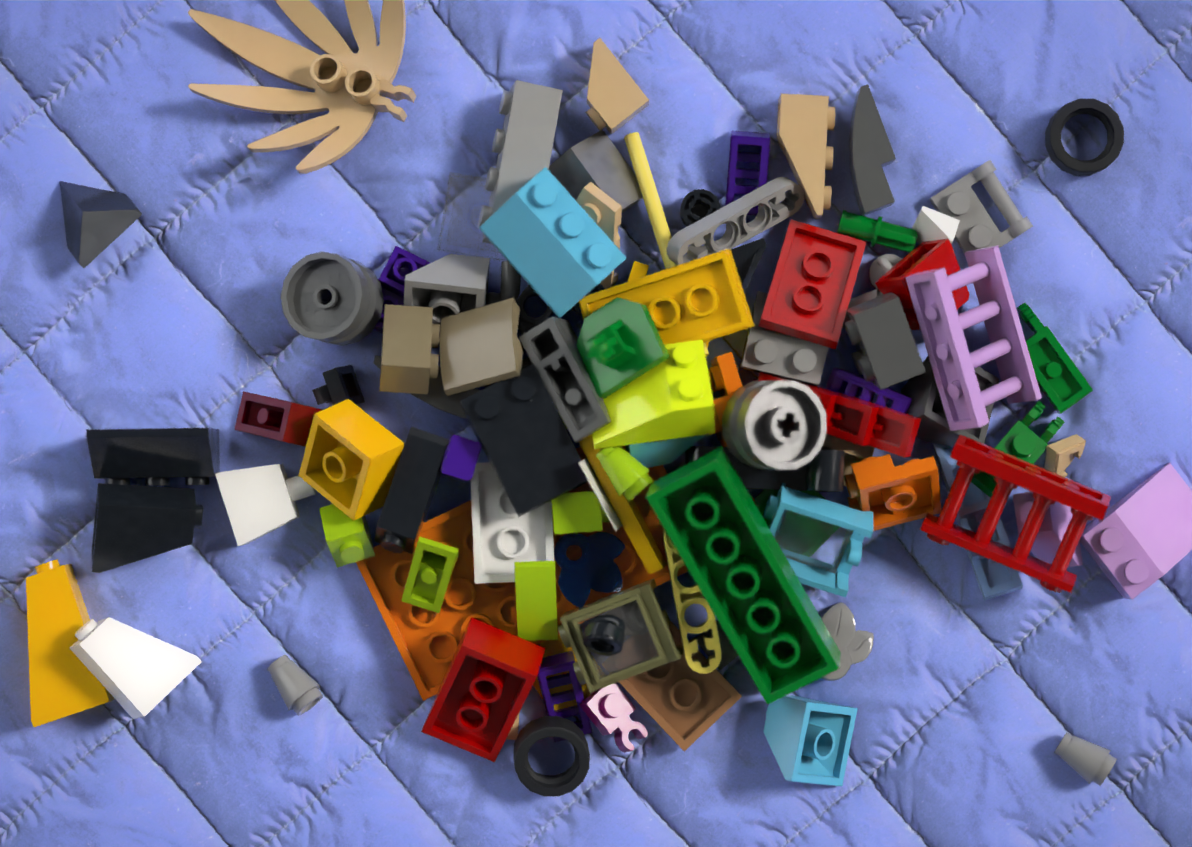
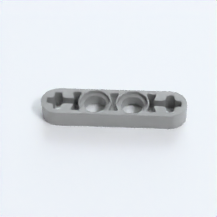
(735, 218)

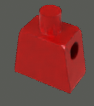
(924, 257)

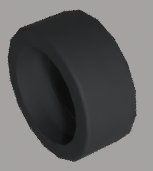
(1114, 130)
(551, 784)

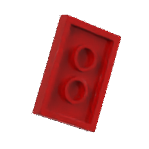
(812, 284)

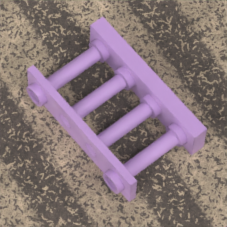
(947, 345)

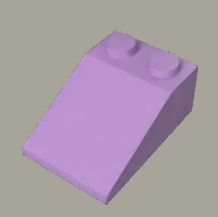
(1143, 533)

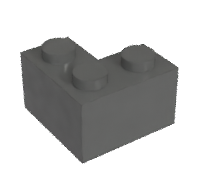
(883, 341)

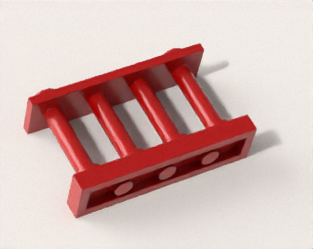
(1046, 490)

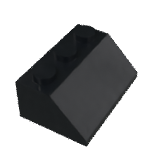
(154, 455)

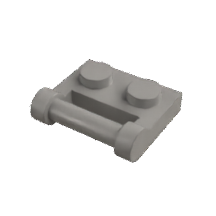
(976, 227)

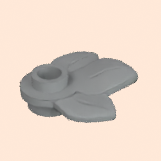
(853, 644)

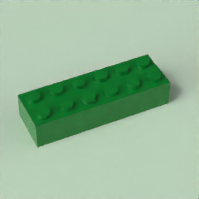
(744, 575)

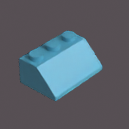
(552, 242)

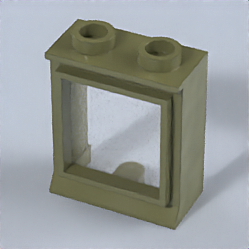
(645, 643)

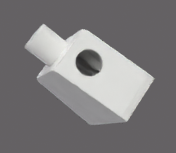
(260, 499)

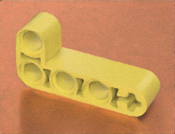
(683, 598)

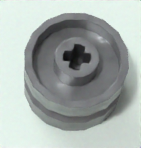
(774, 424)

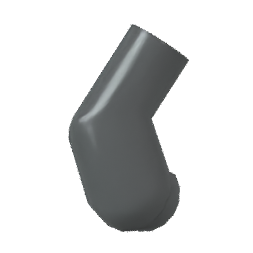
(509, 285)

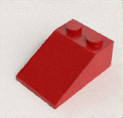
(483, 689)

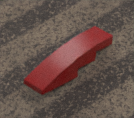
(863, 421)

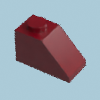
(275, 418)

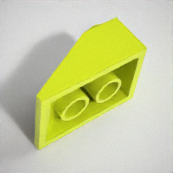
(663, 402)

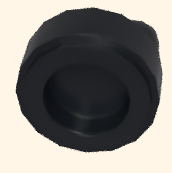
(605, 635)

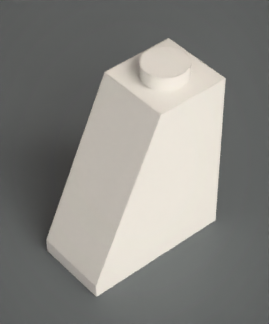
(131, 663)

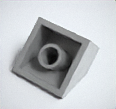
(781, 353)

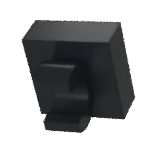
(340, 386)

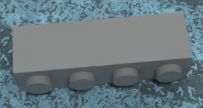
(523, 143)

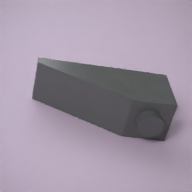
(564, 374)

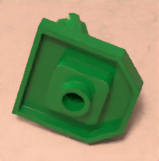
(619, 345)

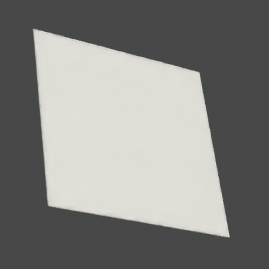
(600, 493)

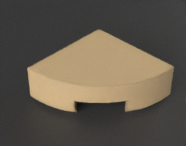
(1061, 454)

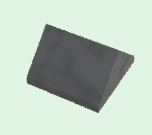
(600, 163)

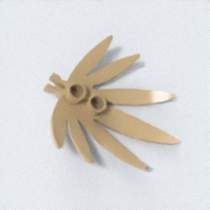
(344, 82)

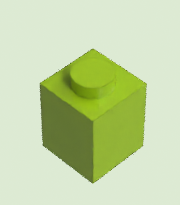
(578, 513)
(347, 539)

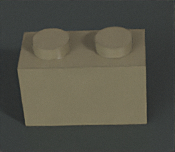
(407, 349)

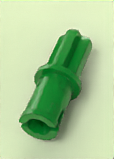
(877, 232)

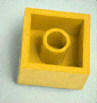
(350, 459)

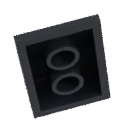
(525, 440)

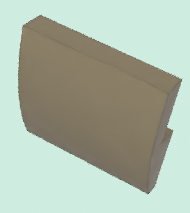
(480, 346)

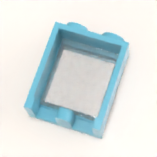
(818, 537)

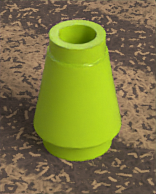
(624, 471)

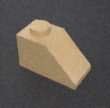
(611, 91)

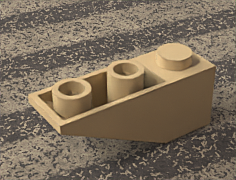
(803, 139)

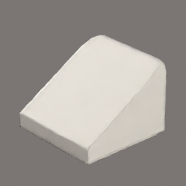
(934, 226)

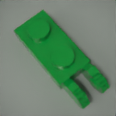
(1053, 367)
(1020, 443)

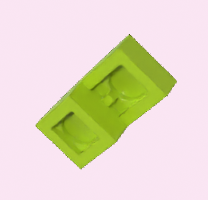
(536, 600)

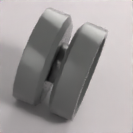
(332, 298)

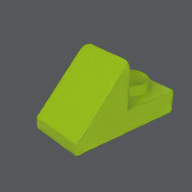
(429, 574)

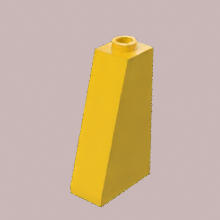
(56, 675)

